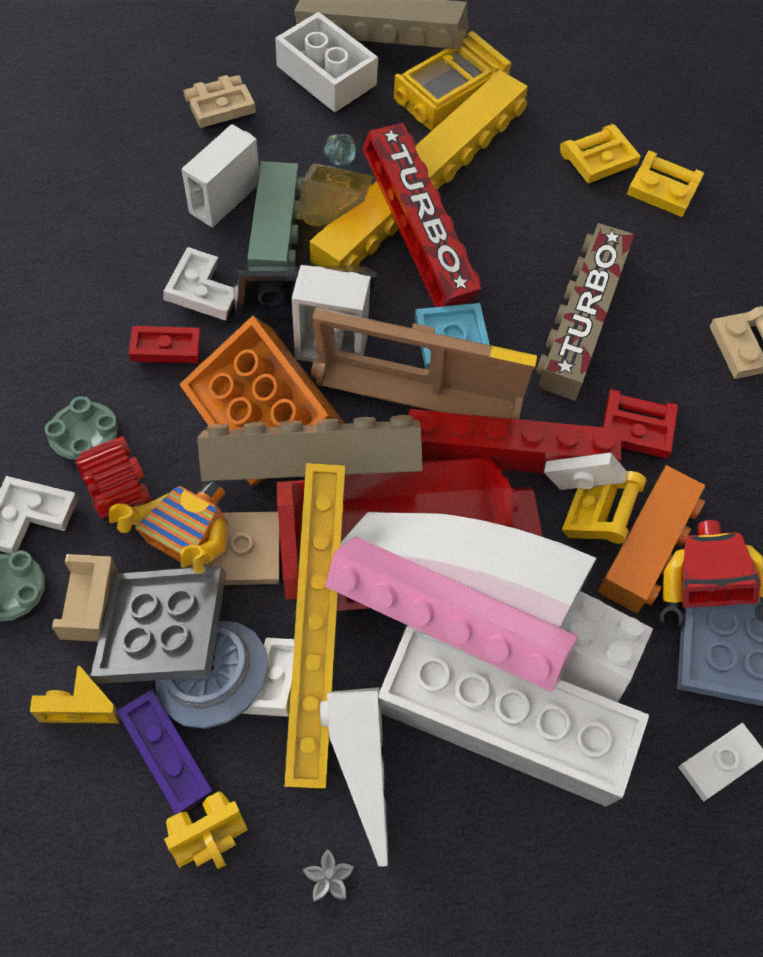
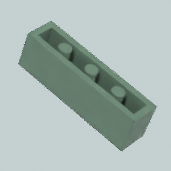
(275, 215)

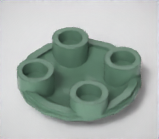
(80, 427)
(20, 585)

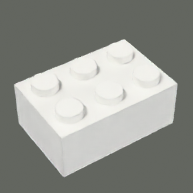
(326, 61)
(330, 291)

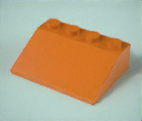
(255, 381)

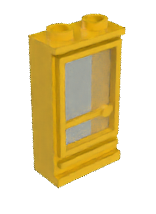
(448, 80)

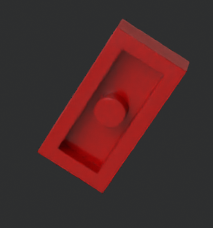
(165, 344)

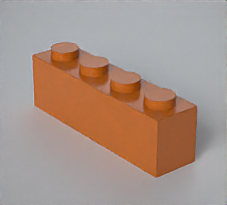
(652, 539)

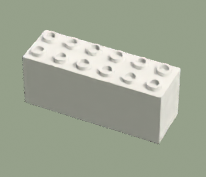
(555, 736)

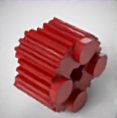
(112, 476)

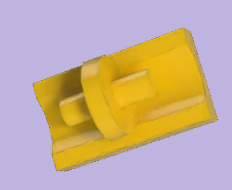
(207, 836)

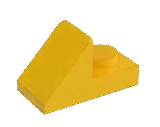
(85, 706)

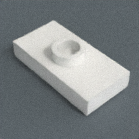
(585, 471)
(722, 761)

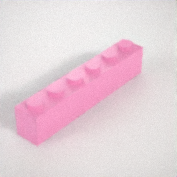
(452, 612)

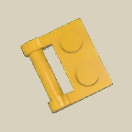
(601, 160)
(661, 190)
(592, 506)

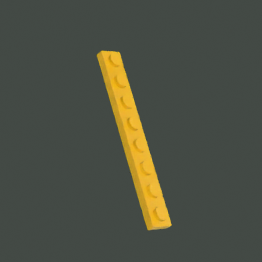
(314, 627)

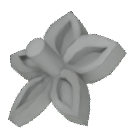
(328, 877)

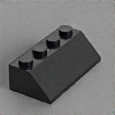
(269, 289)

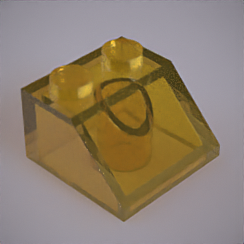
(330, 193)

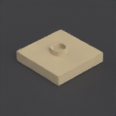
(251, 549)

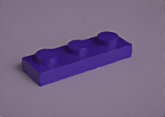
(164, 752)

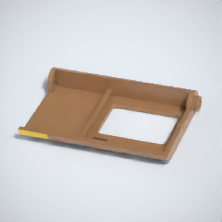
(460, 378)

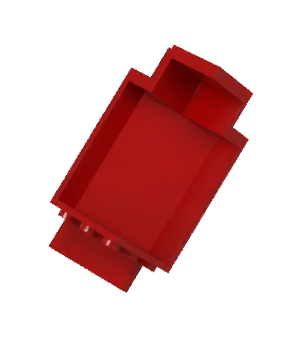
(446, 486)

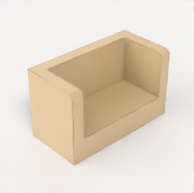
(85, 597)

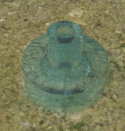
(340, 149)

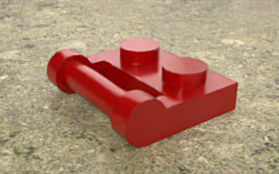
(639, 431)

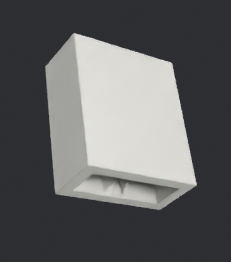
(221, 175)

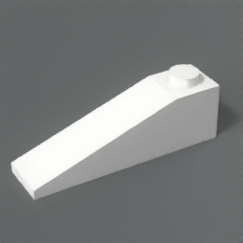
(357, 740)

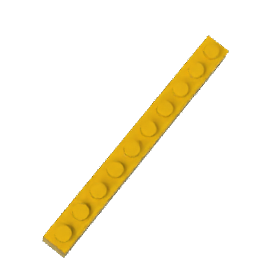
(444, 153)

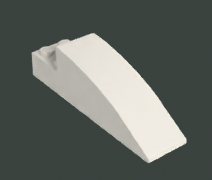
(526, 574)

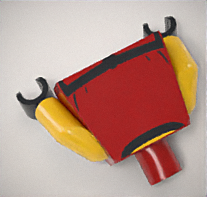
(713, 572)

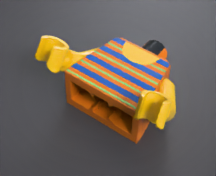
(180, 524)

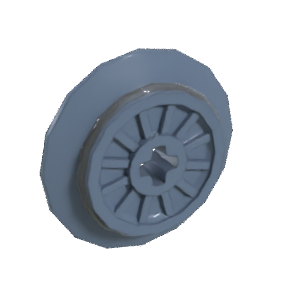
(233, 684)

